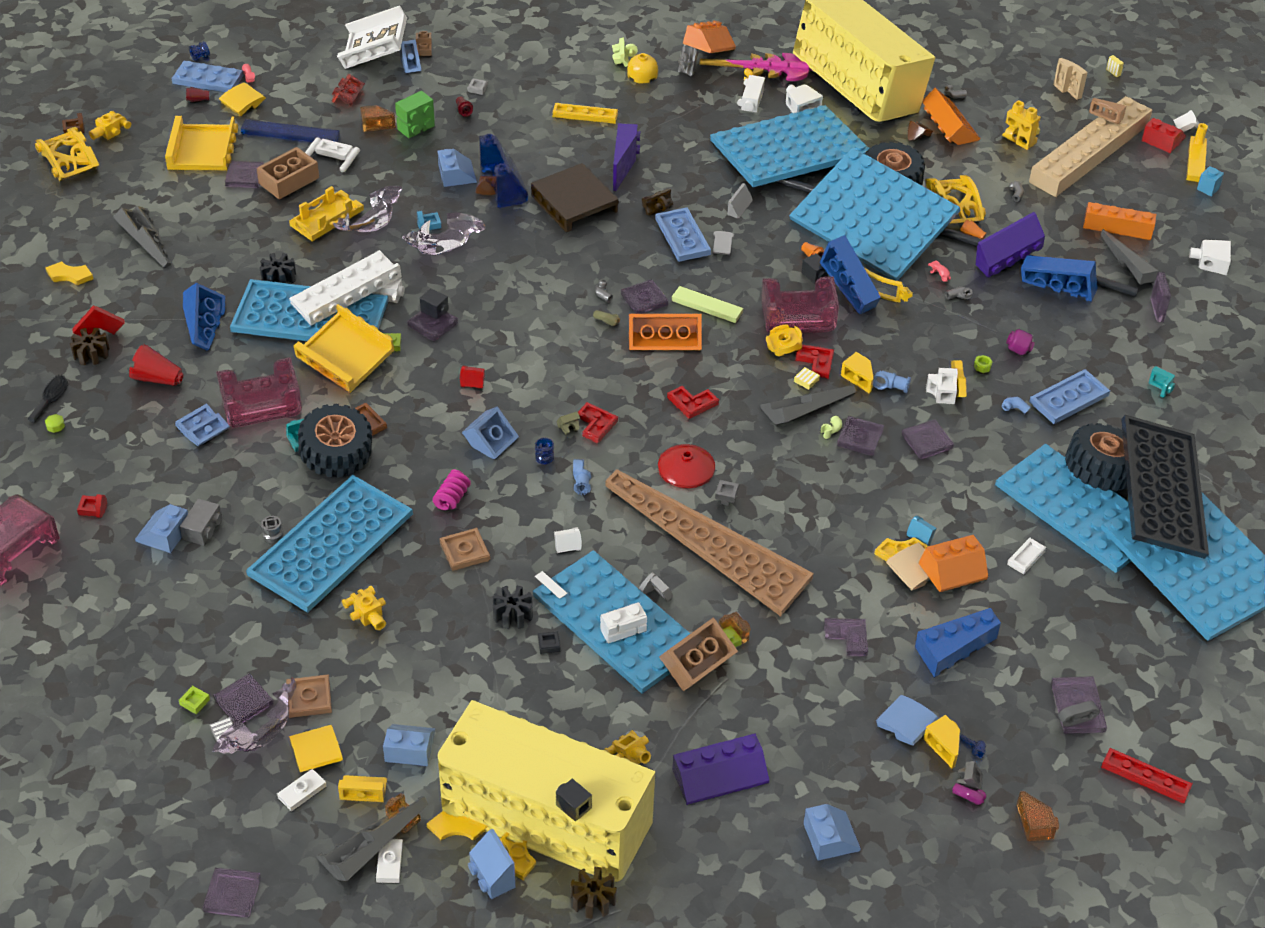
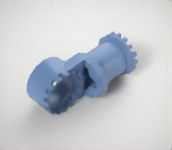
(892, 381)
(581, 476)

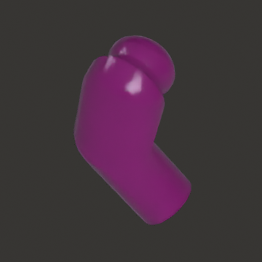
(976, 797)

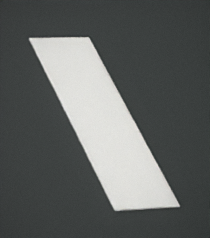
(551, 585)

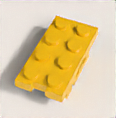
(320, 220)

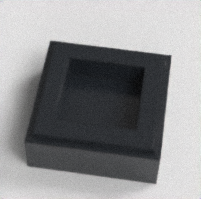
(549, 642)

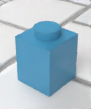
(1210, 181)

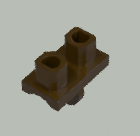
(659, 201)

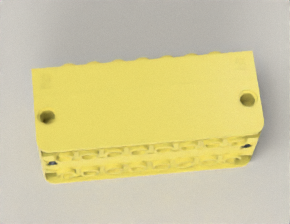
(864, 57)
(508, 779)

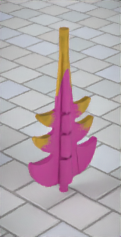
(792, 65)

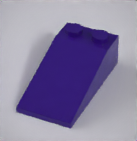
(625, 152)

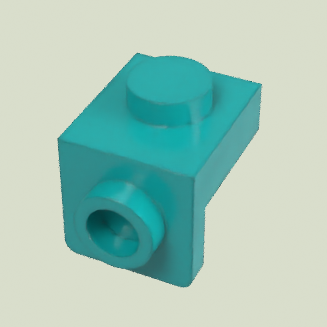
(1162, 380)
(292, 433)

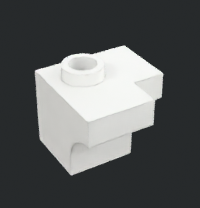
(943, 385)

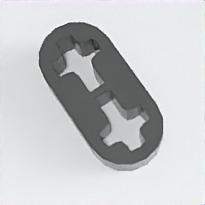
(1078, 713)

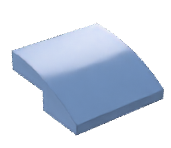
(201, 425)
(906, 719)

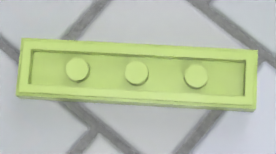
(707, 304)

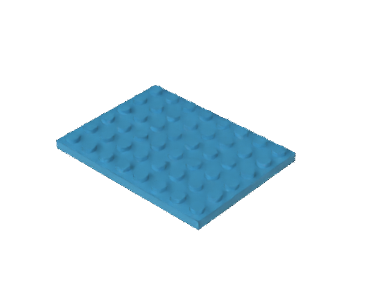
(787, 145)
(878, 211)
(1208, 591)

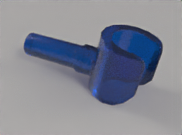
(978, 747)

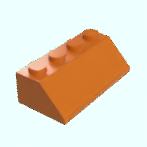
(709, 37)
(949, 118)
(1119, 220)
(665, 331)

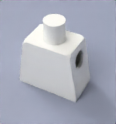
(802, 98)
(1213, 255)

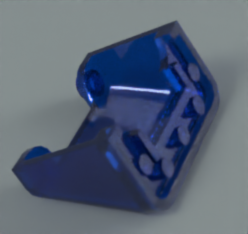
(509, 183)

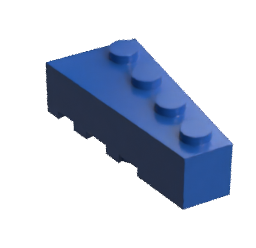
(849, 274)
(1061, 275)
(956, 639)

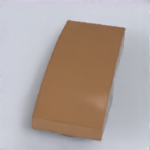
(424, 43)

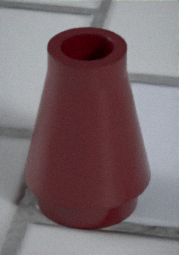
(195, 94)
(464, 107)

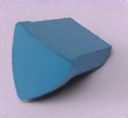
(435, 222)
(921, 530)

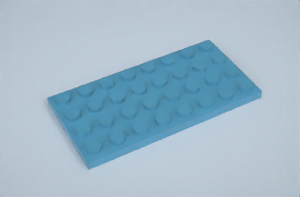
(268, 311)
(1066, 503)
(329, 543)
(599, 588)

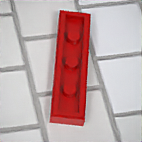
(1146, 775)

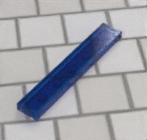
(288, 131)

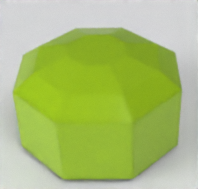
(983, 364)
(54, 423)

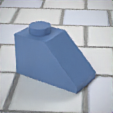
(410, 56)

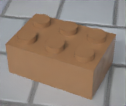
(288, 173)
(698, 654)

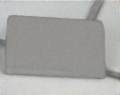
(739, 202)

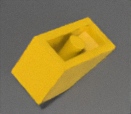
(858, 371)
(944, 739)

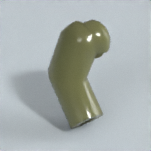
(608, 318)

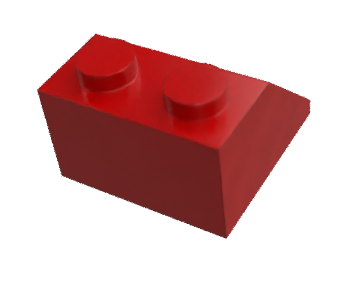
(1162, 135)

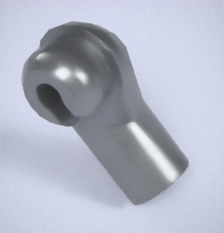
(954, 94)
(1019, 191)
(601, 291)
(960, 292)

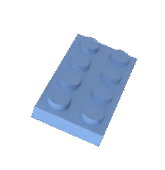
(207, 76)
(683, 234)
(1069, 396)

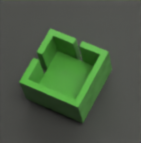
(415, 114)

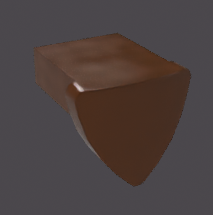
(77, 122)
(916, 130)
(486, 185)

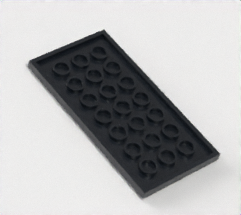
(1164, 487)

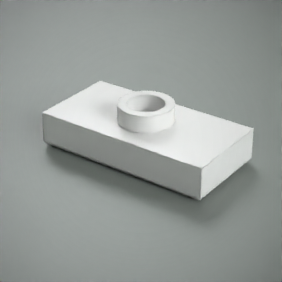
(301, 790)
(390, 862)

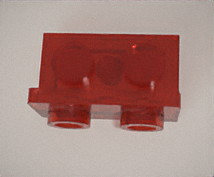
(348, 89)

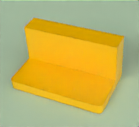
(362, 788)

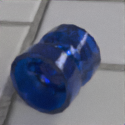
(198, 51)
(544, 450)

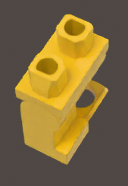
(1026, 121)

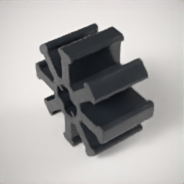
(278, 269)
(512, 607)

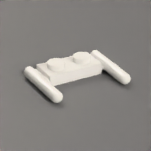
(335, 150)

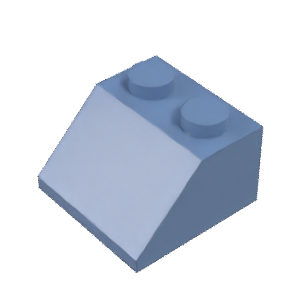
(455, 168)
(490, 433)
(163, 528)
(408, 744)
(830, 832)
(492, 865)

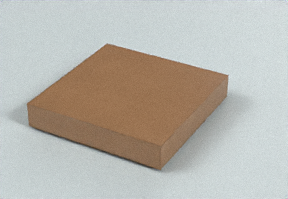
(464, 549)
(310, 696)

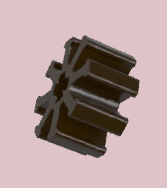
(89, 346)
(593, 892)

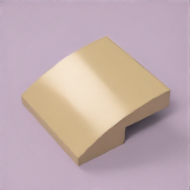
(1070, 78)
(906, 566)

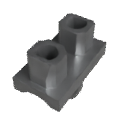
(688, 60)

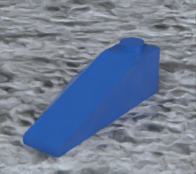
(202, 313)

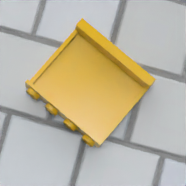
(200, 146)
(345, 349)

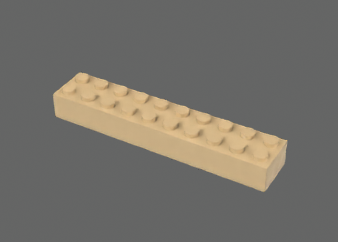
(1088, 149)

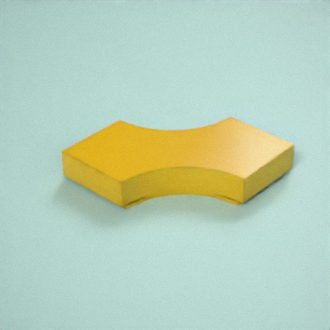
(63, 272)
(961, 380)
(890, 547)
(448, 825)
(518, 852)

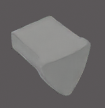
(722, 242)
(652, 583)

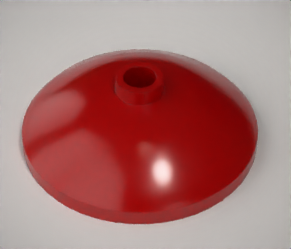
(686, 466)

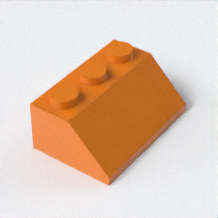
(955, 563)

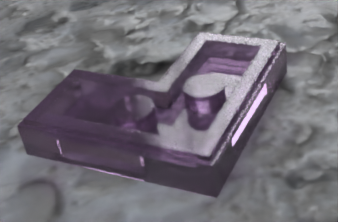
(851, 630)

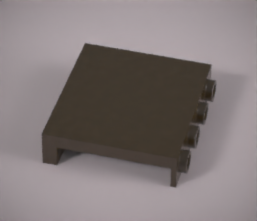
(572, 195)

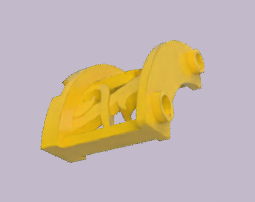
(74, 139)
(970, 201)

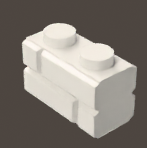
(623, 622)

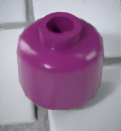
(1020, 342)

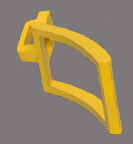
(902, 292)

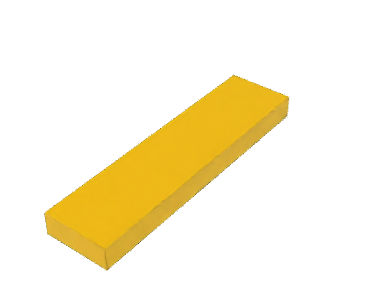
(585, 113)

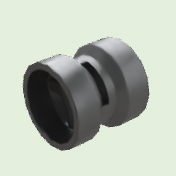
(272, 529)

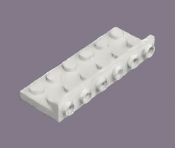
(345, 287)

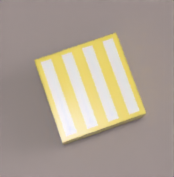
(1115, 66)
(806, 378)

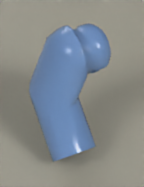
(1015, 402)

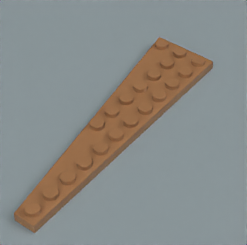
(750, 565)

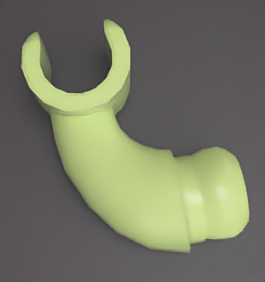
(828, 429)

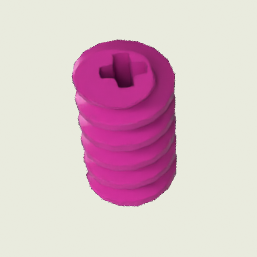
(451, 490)

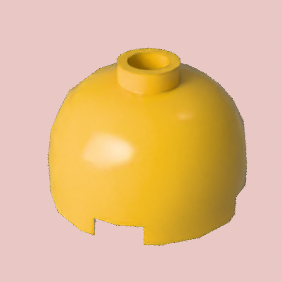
(642, 68)

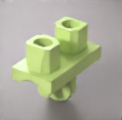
(623, 52)

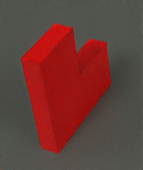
(100, 319)
(820, 358)
(692, 405)
(599, 422)

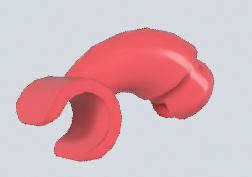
(249, 75)
(943, 271)

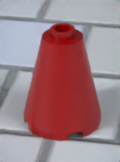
(154, 368)

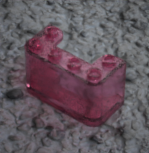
(807, 310)
(260, 397)
(20, 527)

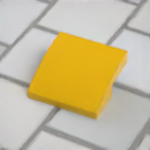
(242, 98)
(315, 748)

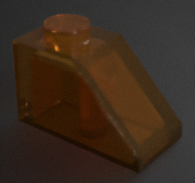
(376, 118)
(1036, 818)

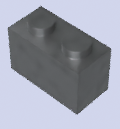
(201, 522)

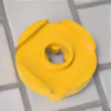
(780, 347)

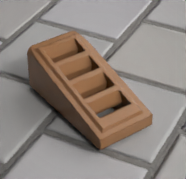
(1114, 107)

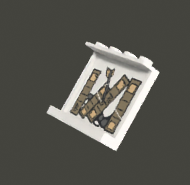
(374, 37)

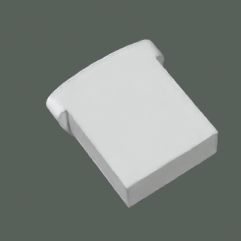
(1186, 121)
(568, 540)

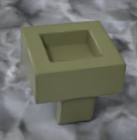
(569, 420)

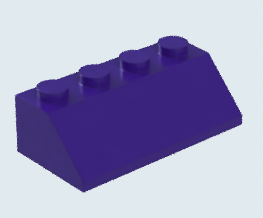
(1010, 245)
(720, 769)

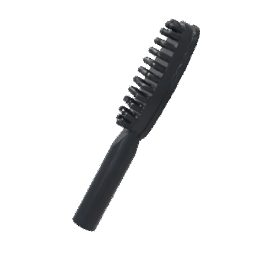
(52, 392)

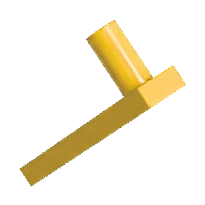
(1197, 154)

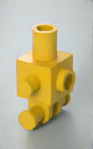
(109, 126)
(366, 608)
(631, 747)

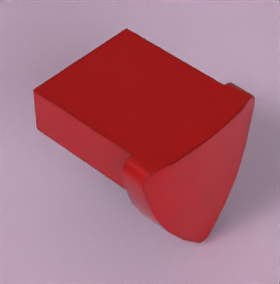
(472, 377)
(92, 505)

